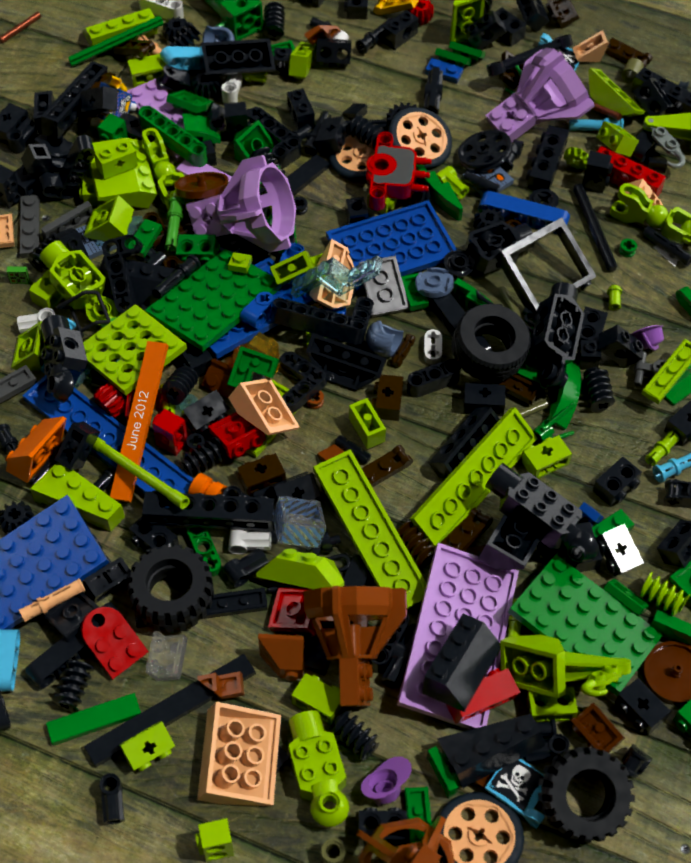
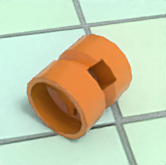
(205, 485)

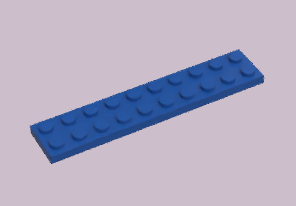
(81, 409)

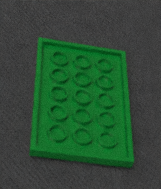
(210, 301)
(584, 618)

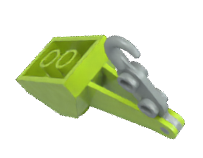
(667, 127)

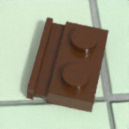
(218, 377)

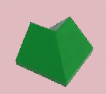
(251, 139)

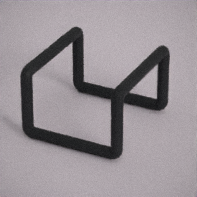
(64, 306)

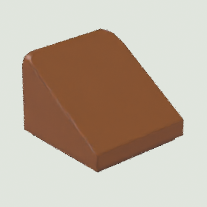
(329, 452)

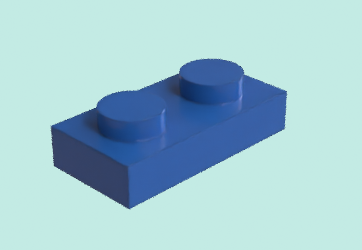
(450, 71)

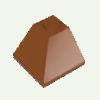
(283, 654)

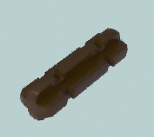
(403, 350)

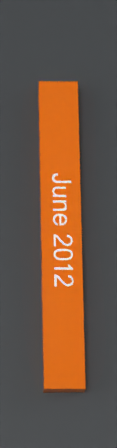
(139, 418)

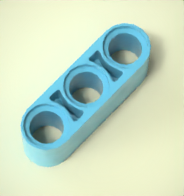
(182, 57)
(8, 658)

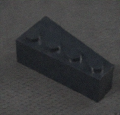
(490, 747)

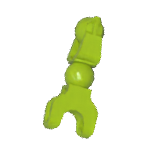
(162, 169)
(639, 208)

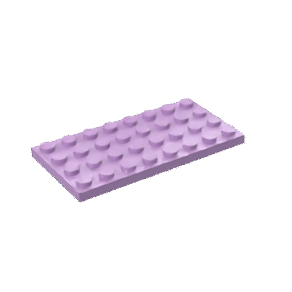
(454, 587)

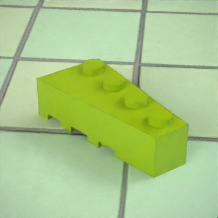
(90, 501)

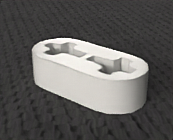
(428, 347)

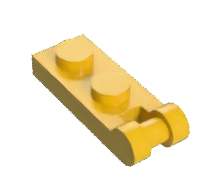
(391, 6)

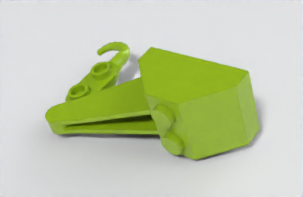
(540, 663)

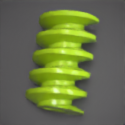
(664, 595)

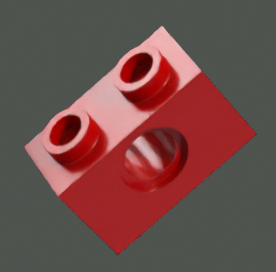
(170, 431)

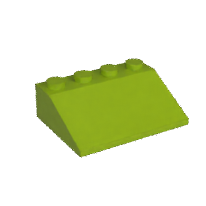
(133, 186)

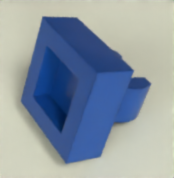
(590, 513)

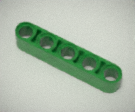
(174, 136)

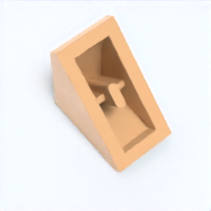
(592, 48)

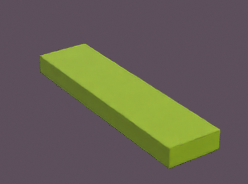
(669, 373)

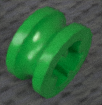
(628, 243)

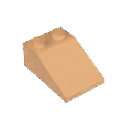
(263, 406)

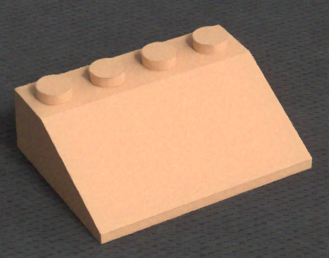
(239, 755)

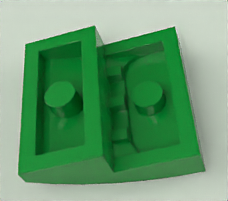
(199, 127)

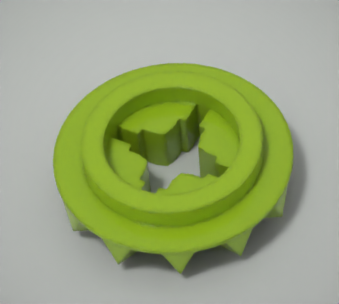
(573, 155)

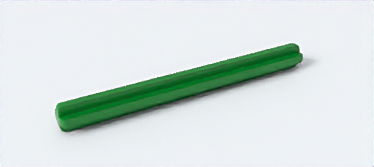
(115, 41)

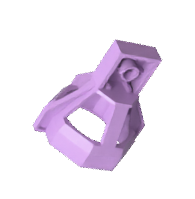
(545, 93)
(241, 205)

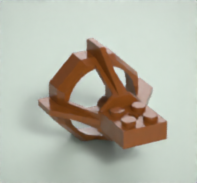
(356, 642)
(410, 853)

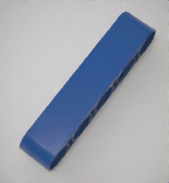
(525, 211)

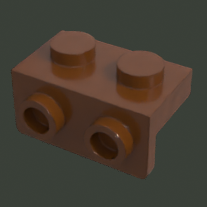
(597, 729)

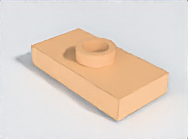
(6, 231)

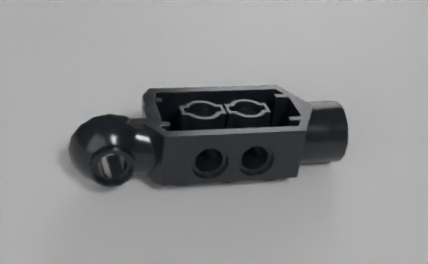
(557, 334)
(542, 512)

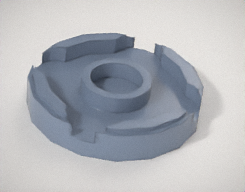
(434, 282)

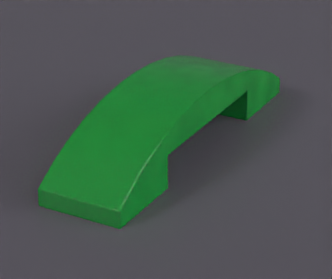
(567, 394)

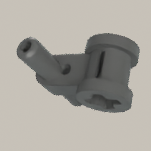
(645, 369)

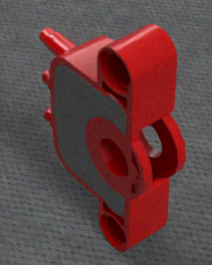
(393, 172)

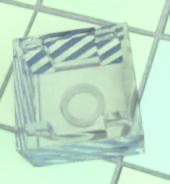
(299, 522)

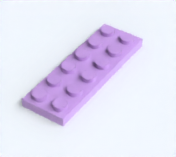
(153, 95)

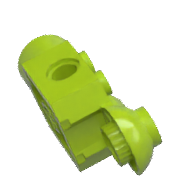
(73, 273)
(318, 768)

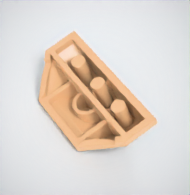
(321, 293)

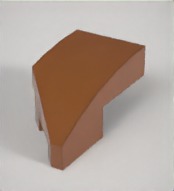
(321, 31)
(224, 685)

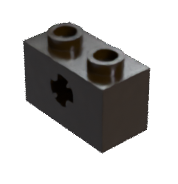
(389, 397)
(261, 473)

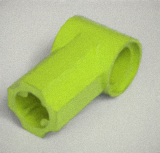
(449, 175)

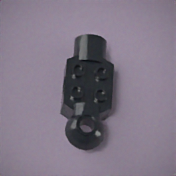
(483, 246)
(62, 356)

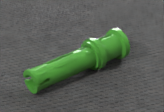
(174, 216)

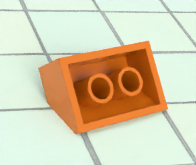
(36, 448)

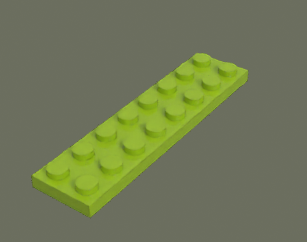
(467, 482)
(370, 526)

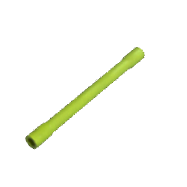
(172, 494)

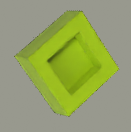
(240, 262)

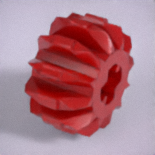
(424, 11)
(110, 400)

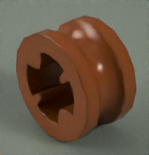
(316, 404)

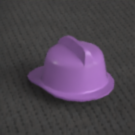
(650, 336)
(386, 781)

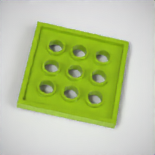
(129, 359)

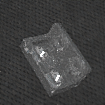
(166, 656)

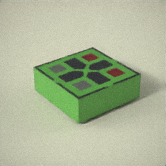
(18, 275)

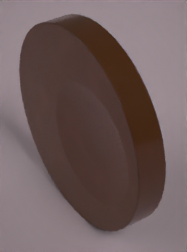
(201, 185)
(669, 672)

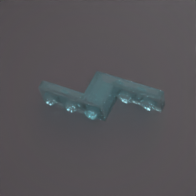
(336, 276)

